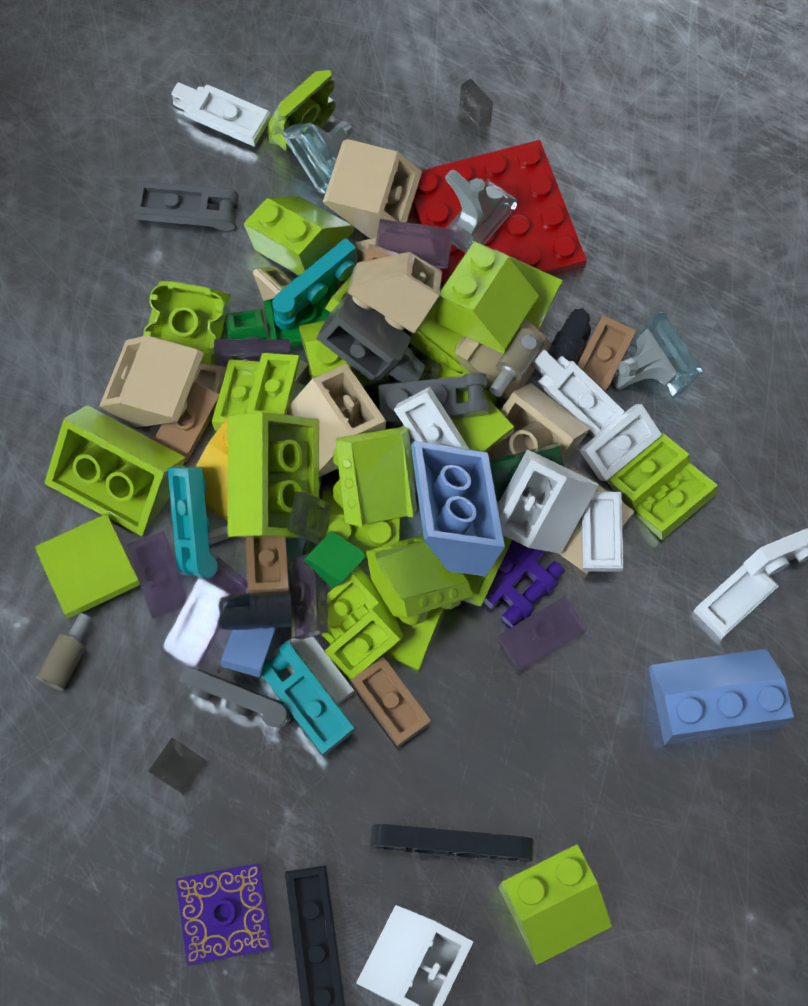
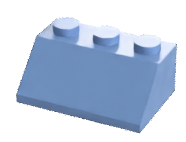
(458, 507)
(720, 696)

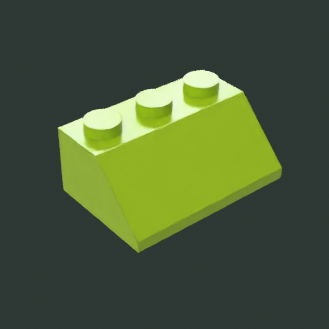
(266, 465)
(112, 469)

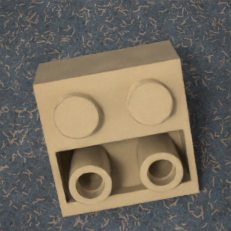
(371, 186)
(397, 287)
(151, 381)
(341, 409)

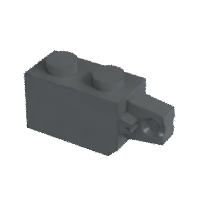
(369, 343)

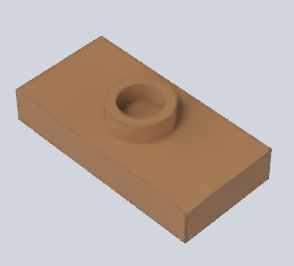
(187, 431)

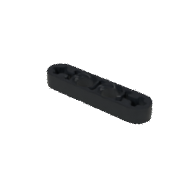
(452, 843)

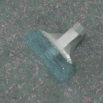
(317, 150)
(482, 212)
(660, 357)

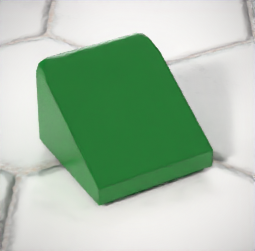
(246, 324)
(334, 559)

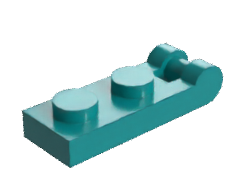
(313, 283)
(190, 522)
(307, 699)

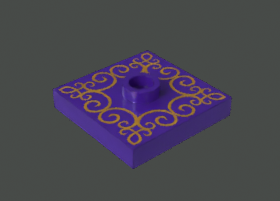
(223, 914)

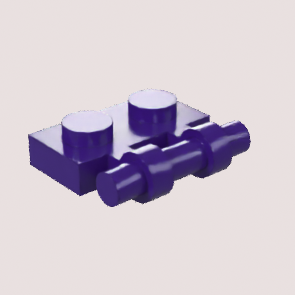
(515, 565)

